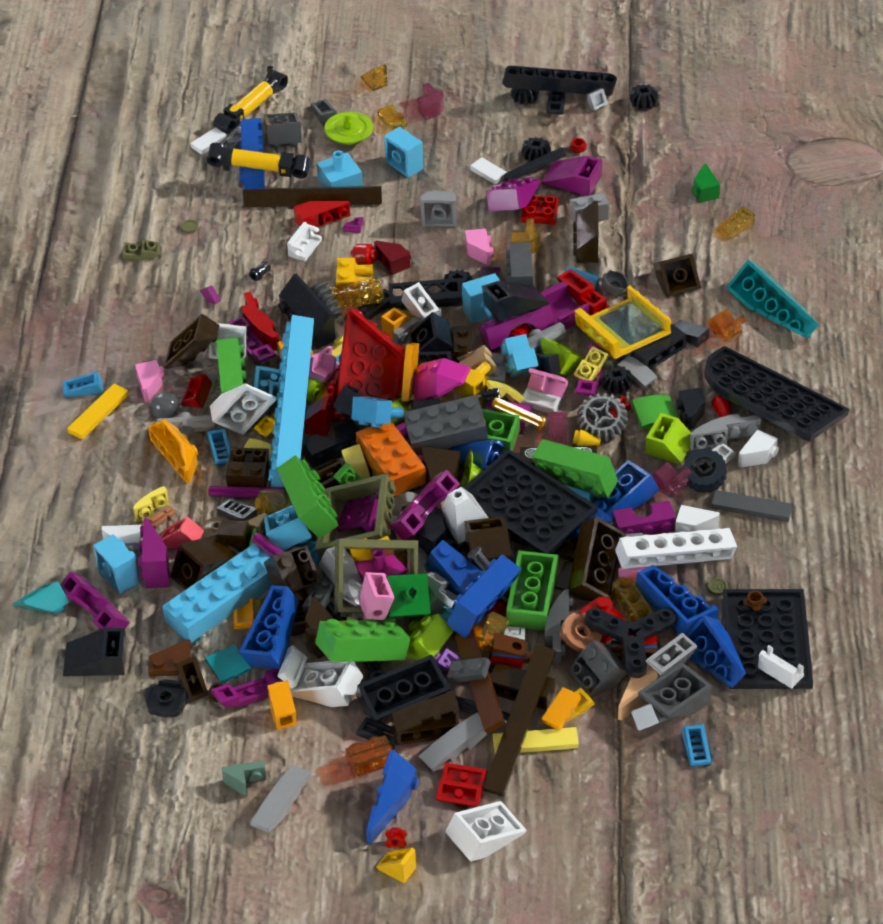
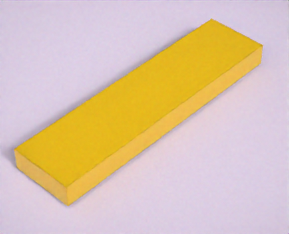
(98, 411)

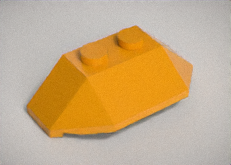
(175, 448)

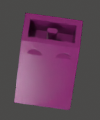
(575, 174)
(511, 194)
(153, 559)

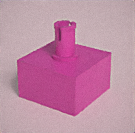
(380, 564)

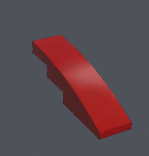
(583, 291)

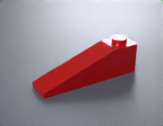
(320, 411)

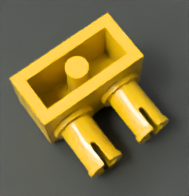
(348, 271)
(475, 382)

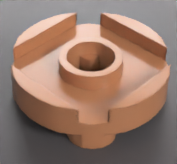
(570, 634)

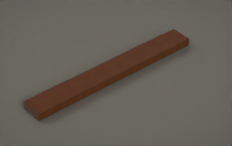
(483, 689)

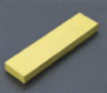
(545, 740)

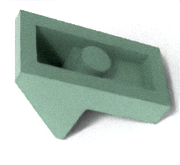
(238, 775)

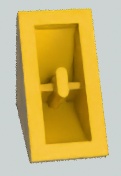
(398, 864)

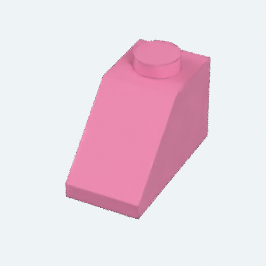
(149, 378)

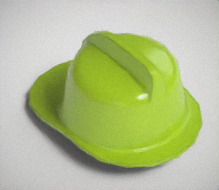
(470, 471)

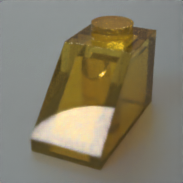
(270, 501)

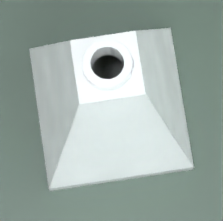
(460, 507)

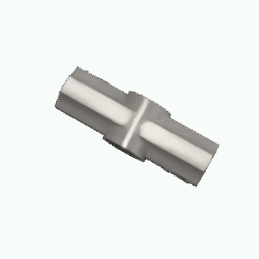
(553, 333)
(188, 423)

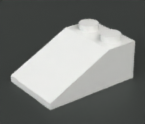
(240, 407)
(328, 683)
(484, 830)

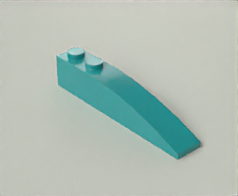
(768, 298)

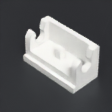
(303, 242)
(779, 668)

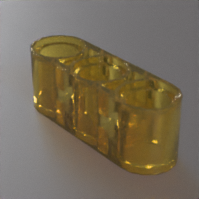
(358, 293)
(631, 599)

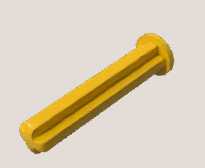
(525, 416)

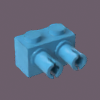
(374, 411)

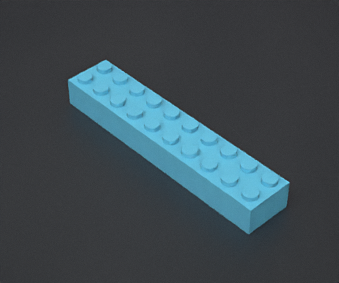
(291, 395)

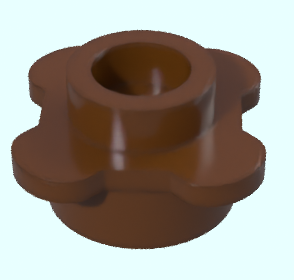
(755, 600)

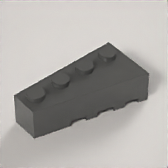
(519, 263)

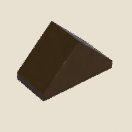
(234, 533)
(191, 679)

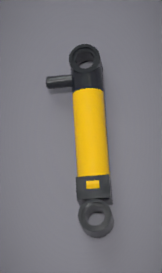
(234, 113)
(285, 163)

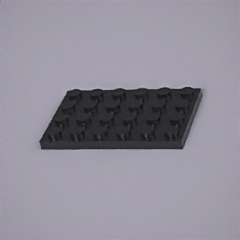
(532, 502)
(778, 624)

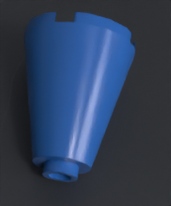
(483, 452)

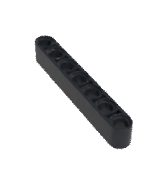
(558, 80)

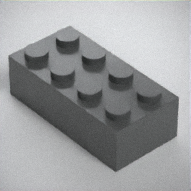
(446, 424)

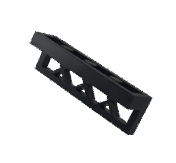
(441, 298)

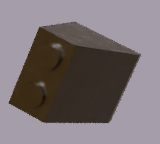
(439, 460)
(198, 559)

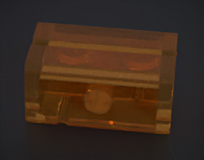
(368, 755)

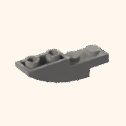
(722, 429)

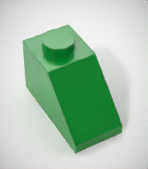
(705, 185)

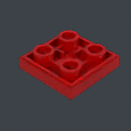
(541, 209)

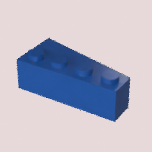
(252, 141)
(453, 567)
(663, 593)
(482, 595)
(271, 629)

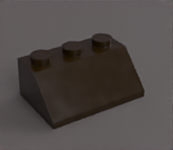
(586, 234)
(191, 342)

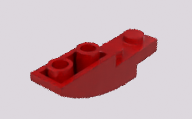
(260, 323)

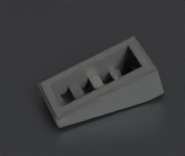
(323, 110)
(249, 511)

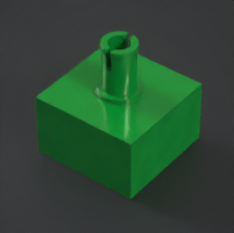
(410, 596)

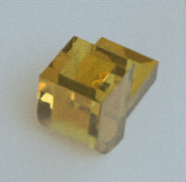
(528, 235)

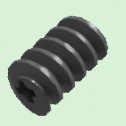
(322, 293)

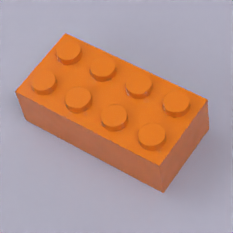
(391, 454)

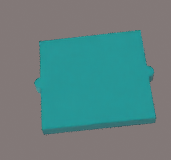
(227, 664)

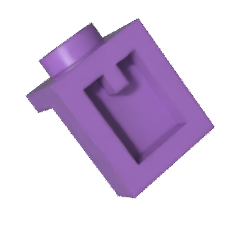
(444, 660)

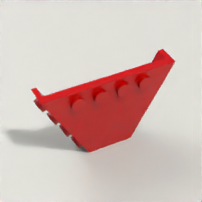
(369, 360)

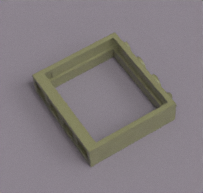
(356, 489)
(340, 544)

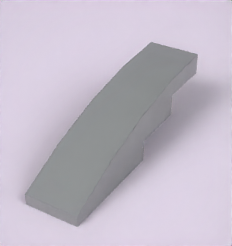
(454, 742)
(278, 801)

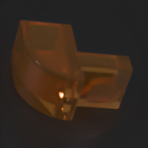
(725, 326)

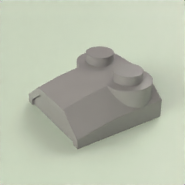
(438, 209)

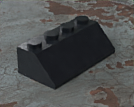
(301, 301)
(401, 688)

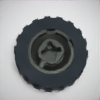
(707, 470)

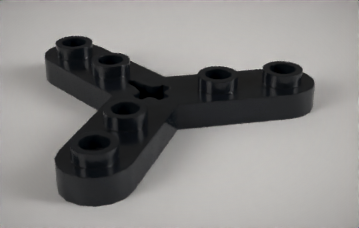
(632, 646)

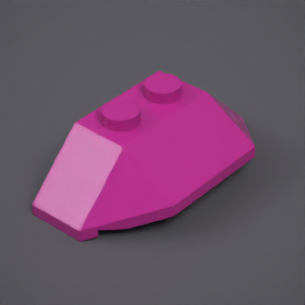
(438, 378)

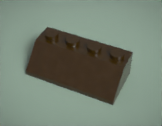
(595, 560)

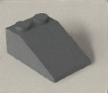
(282, 129)
(677, 692)

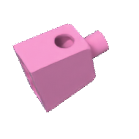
(375, 596)

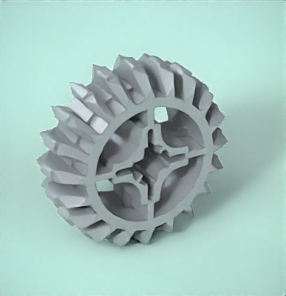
(607, 425)

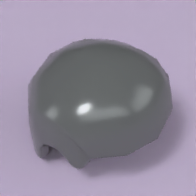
(614, 283)
(164, 405)

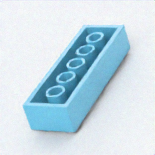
(218, 594)

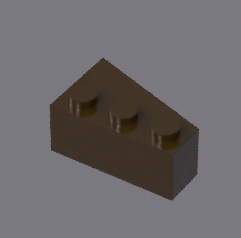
(426, 719)

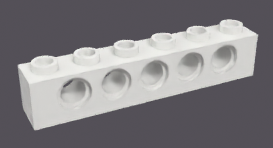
(675, 548)

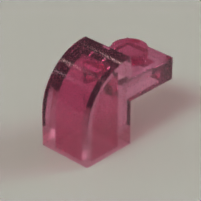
(431, 102)
(557, 427)
(669, 480)

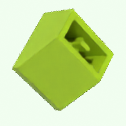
(668, 439)
(427, 636)

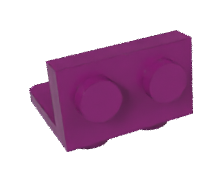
(359, 513)

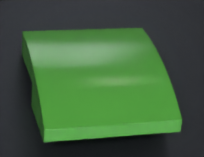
(649, 407)

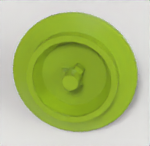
(348, 128)

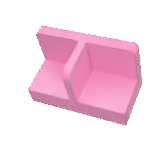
(323, 365)
(547, 383)

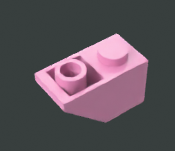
(479, 245)

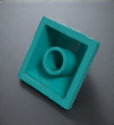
(44, 599)

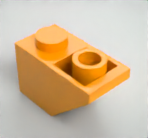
(393, 319)
(282, 705)

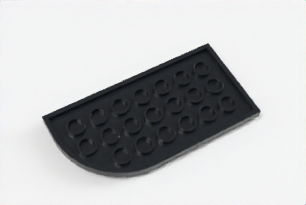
(771, 394)

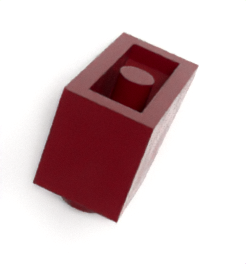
(393, 256)

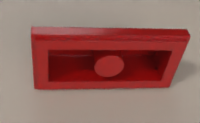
(197, 391)

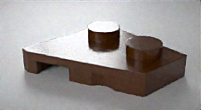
(164, 662)

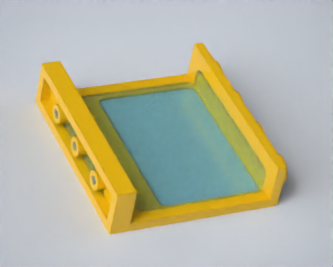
(625, 324)

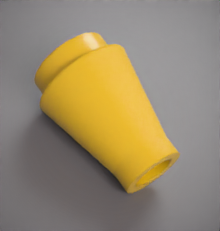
(583, 438)

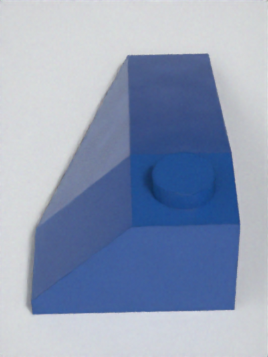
(632, 489)
(716, 651)

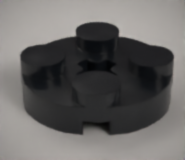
(165, 708)

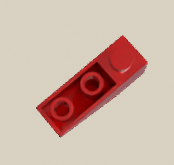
(321, 212)

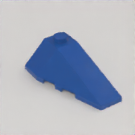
(396, 790)

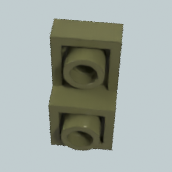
(147, 250)

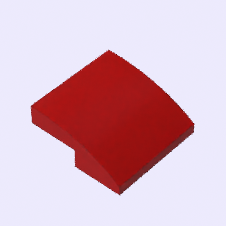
(461, 785)

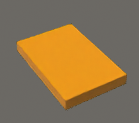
(409, 373)

